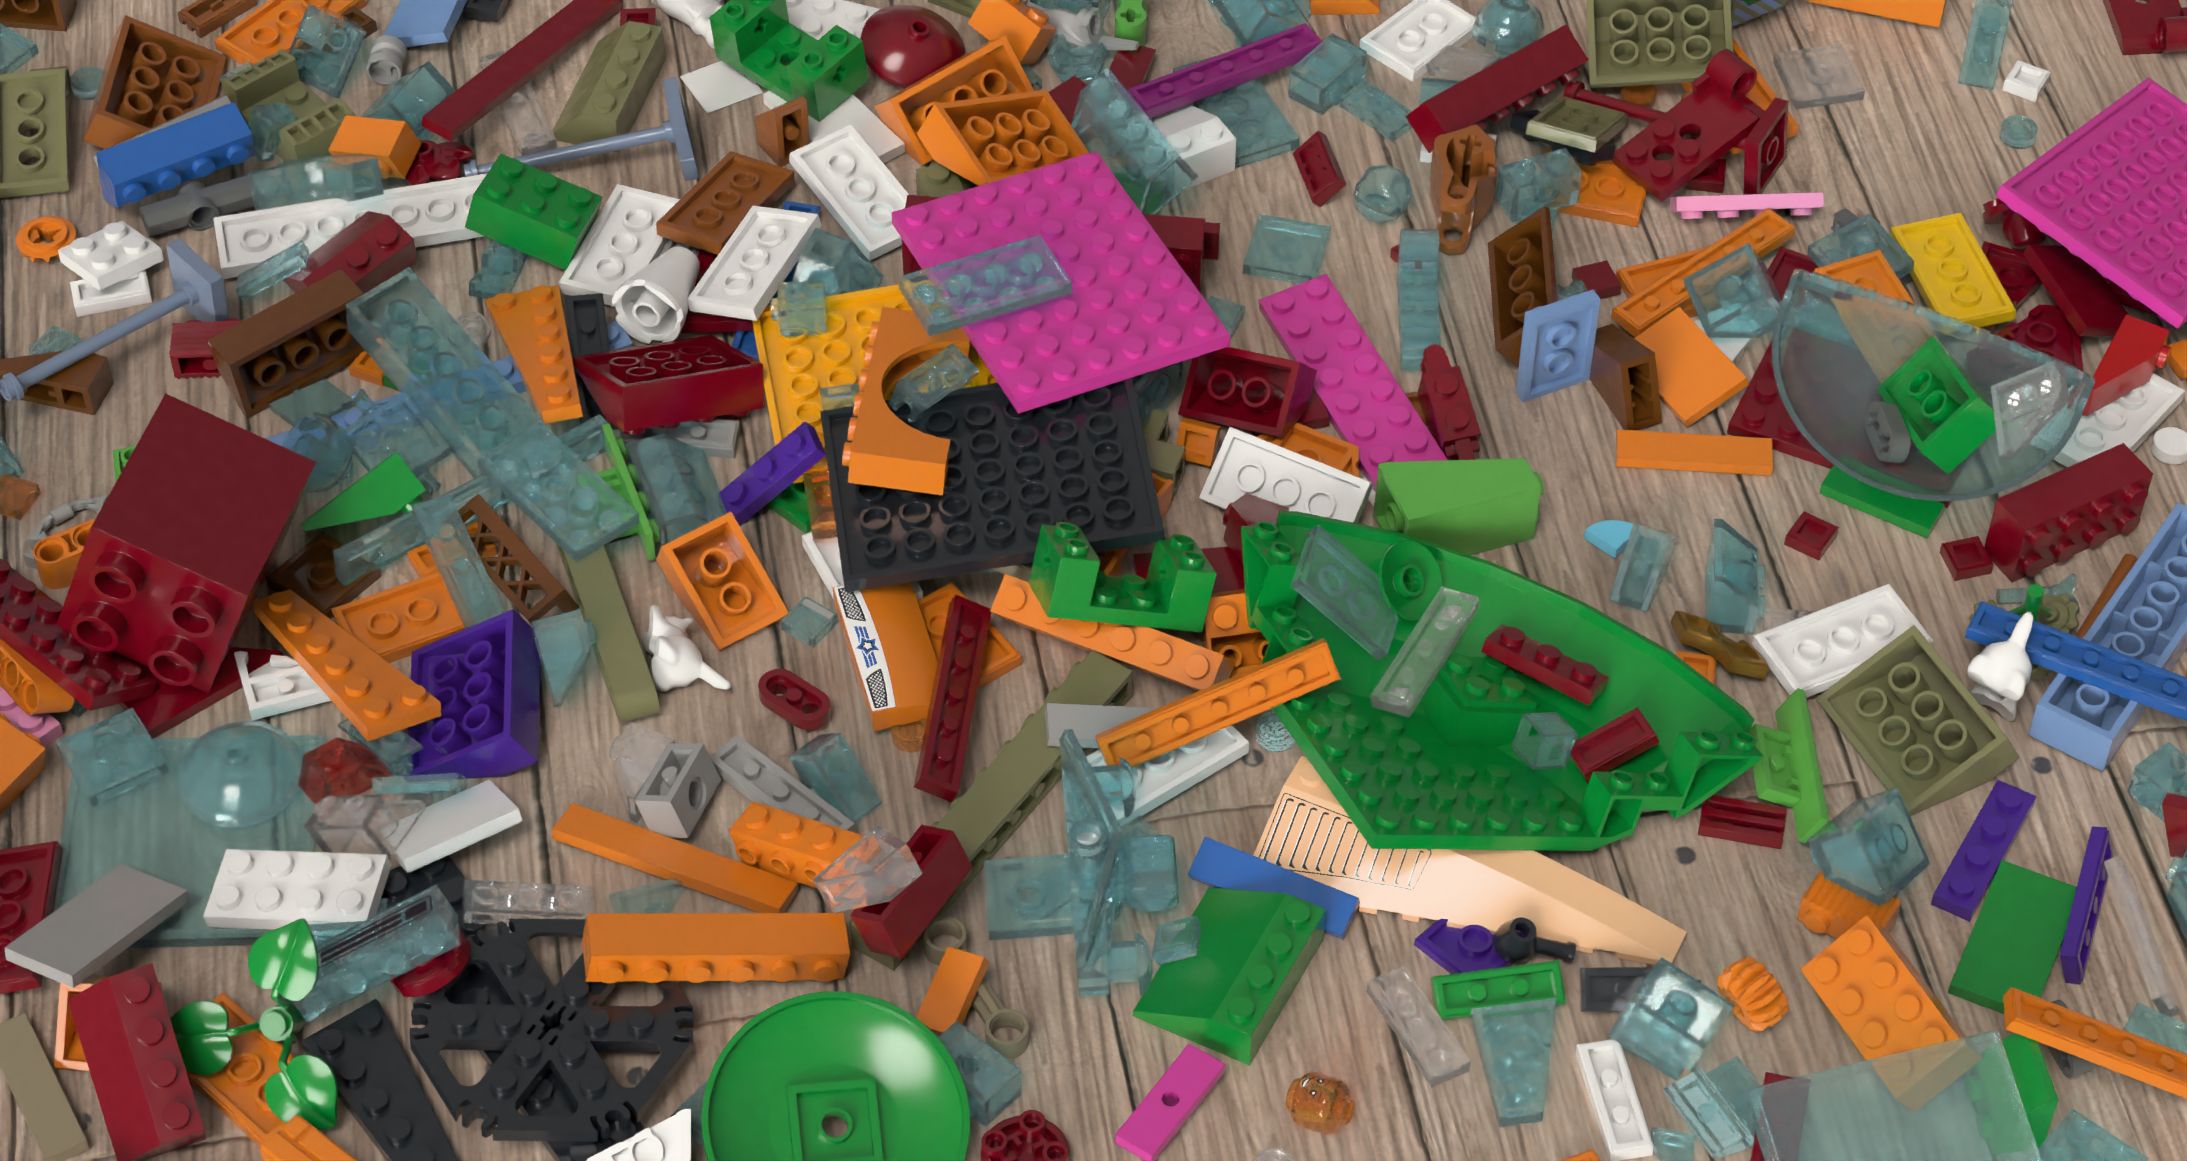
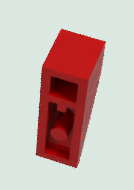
(2128, 361)

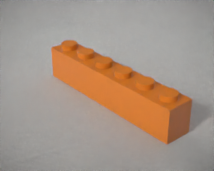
(1126, 644)
(715, 947)

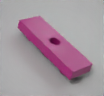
(1170, 1103)

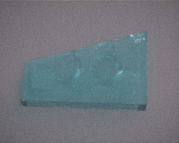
(1515, 1057)

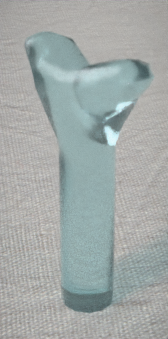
(2018, 595)

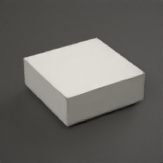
(2026, 81)

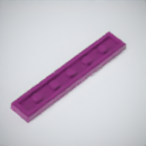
(1226, 70)

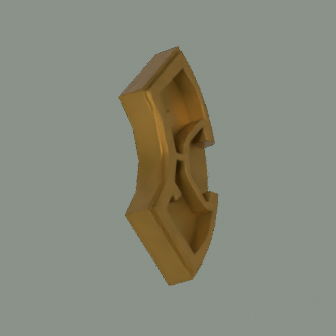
(1706, 636)

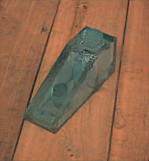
(1985, 43)

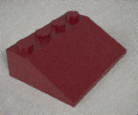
(672, 383)

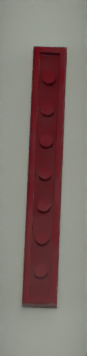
(517, 66)

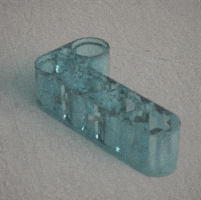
(1417, 294)

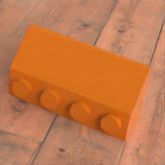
(969, 77)

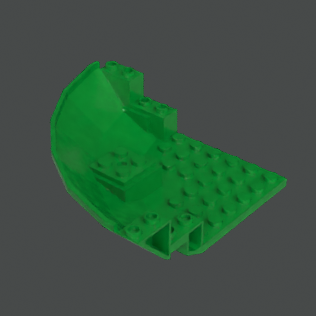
(1451, 765)

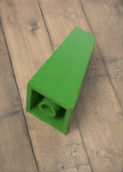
(1460, 502)

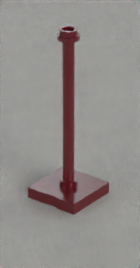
(1763, 147)

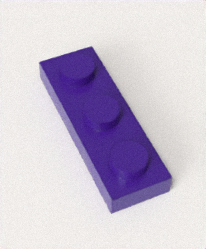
(772, 473)

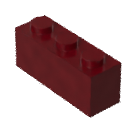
(897, 924)

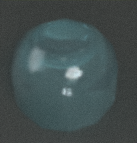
(1382, 194)

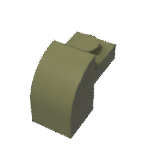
(1165, 458)

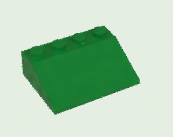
(1243, 973)

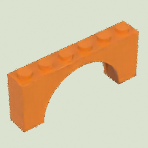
(884, 447)

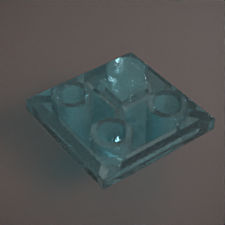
(326, 48)
(837, 263)

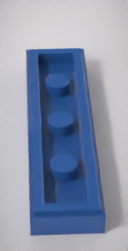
(1234, 869)

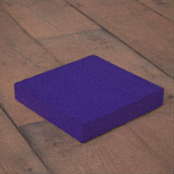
(1460, 949)

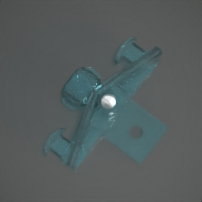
(1091, 878)

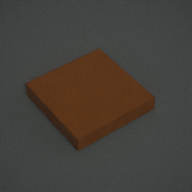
(314, 578)

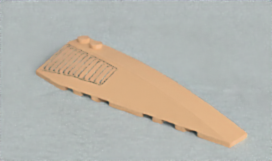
(1468, 887)

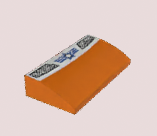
(888, 652)

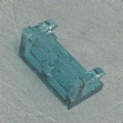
(933, 381)

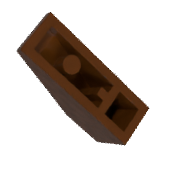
(74, 388)

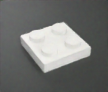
(110, 255)

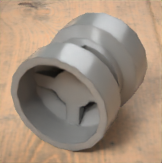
(386, 60)

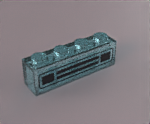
(381, 950)

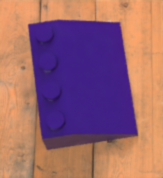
(487, 700)

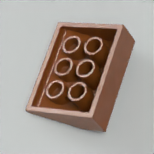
(150, 81)

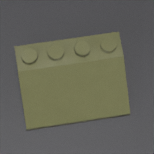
(1654, 40)
(1917, 724)

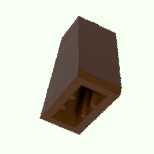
(1626, 378)

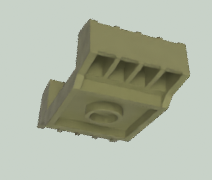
(279, 81)

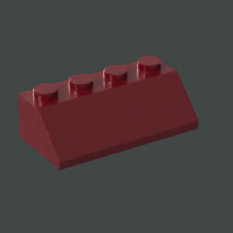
(136, 1065)

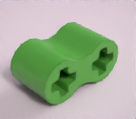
(1131, 20)

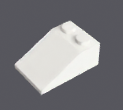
(1200, 140)

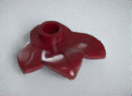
(437, 162)

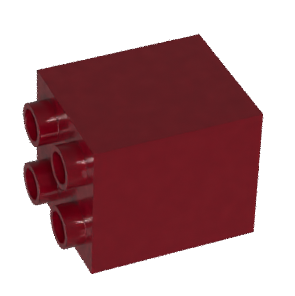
(184, 544)

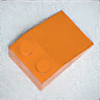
(721, 581)

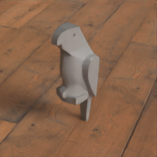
(1083, 28)

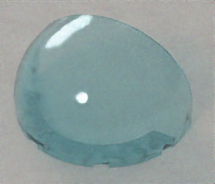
(1845, 340)

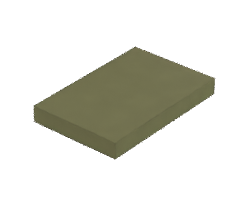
(1577, 124)

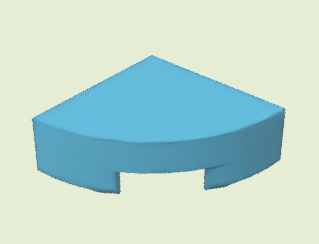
(1609, 536)

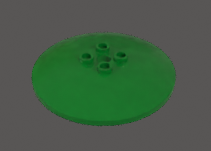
(840, 1060)

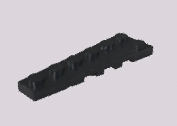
(380, 1086)

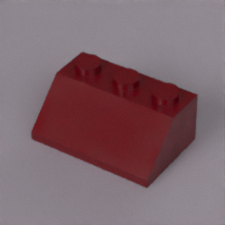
(366, 250)
(1247, 391)

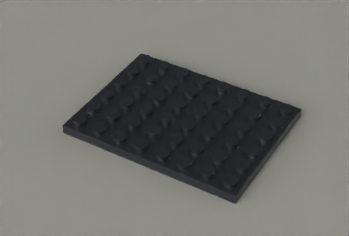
(1004, 479)

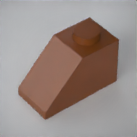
(783, 130)

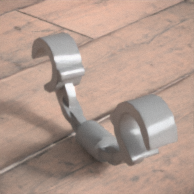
(58, 516)

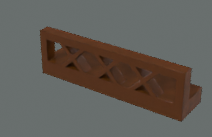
(520, 556)

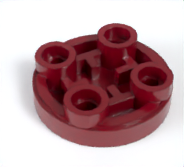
(1025, 1139)

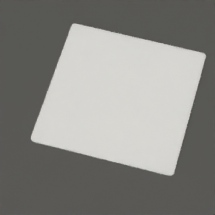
(719, 86)

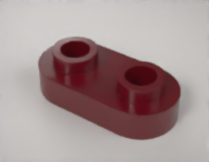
(798, 699)

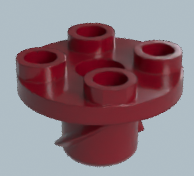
(2015, 226)

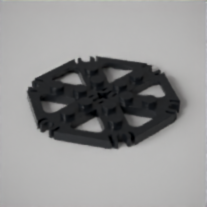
(532, 1053)

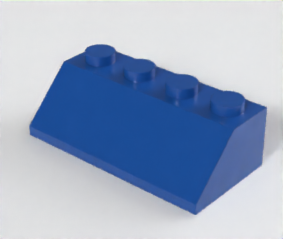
(174, 155)

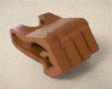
(1462, 184)

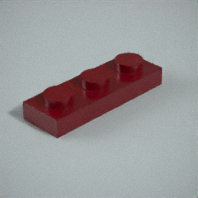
(1545, 664)

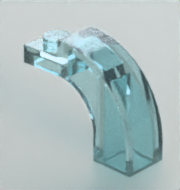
(318, 177)

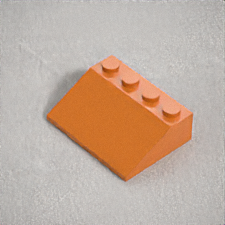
(999, 135)

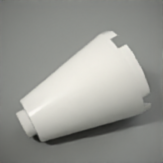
(655, 298)

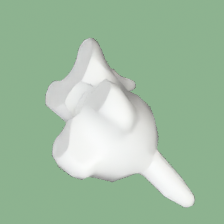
(675, 657)
(2003, 671)

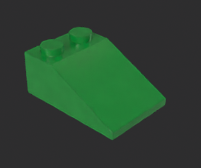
(1940, 405)
(376, 494)

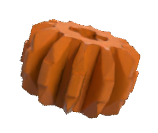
(1754, 993)

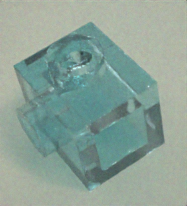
(800, 308)

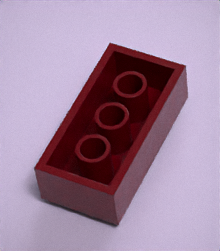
(2067, 512)

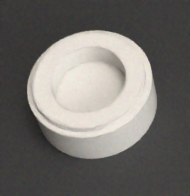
(2170, 445)

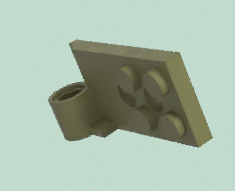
(39, 102)

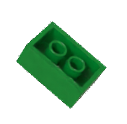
(533, 211)

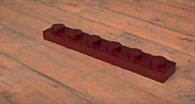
(953, 699)

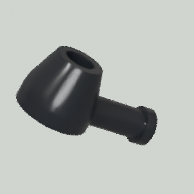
(1520, 949)

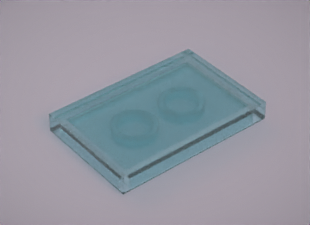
(1345, 592)

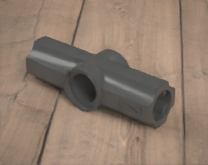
(197, 206)

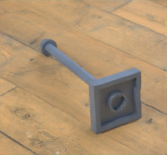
(673, 130)
(195, 288)

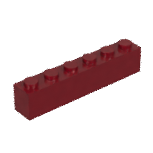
(1500, 87)

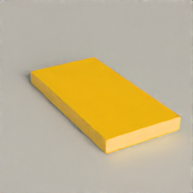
(1954, 271)

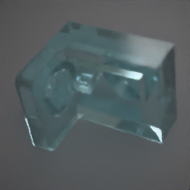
(1083, 61)
(265, 126)

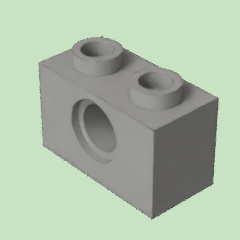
(678, 789)

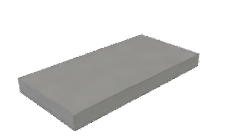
(96, 925)

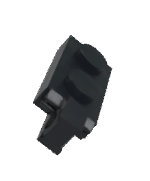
(1609, 987)

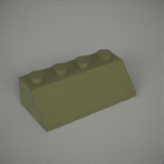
(613, 84)

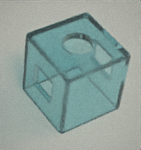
(1543, 750)

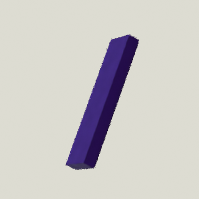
(2086, 906)

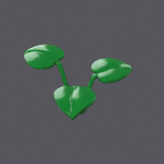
(290, 966)

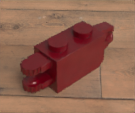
(1447, 406)

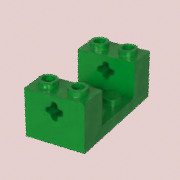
(760, 40)
(1072, 587)

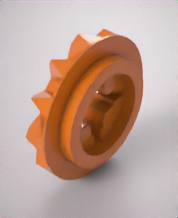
(50, 228)

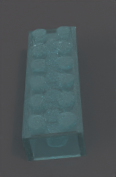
(438, 367)

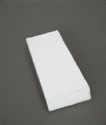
(1614, 1100)

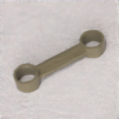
(985, 1001)

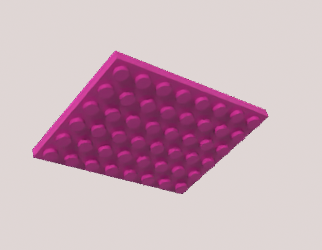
(2119, 196)
(1128, 297)

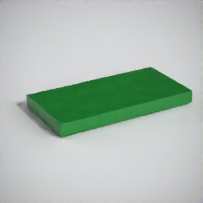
(2014, 937)

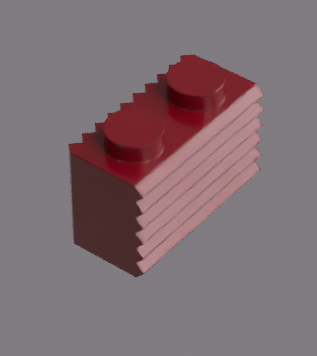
(190, 347)

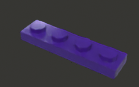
(1983, 850)

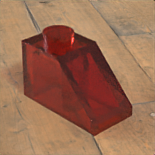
(339, 770)

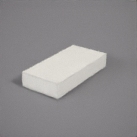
(120, 295)

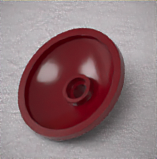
(909, 43)

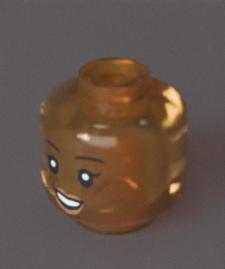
(1320, 1102)

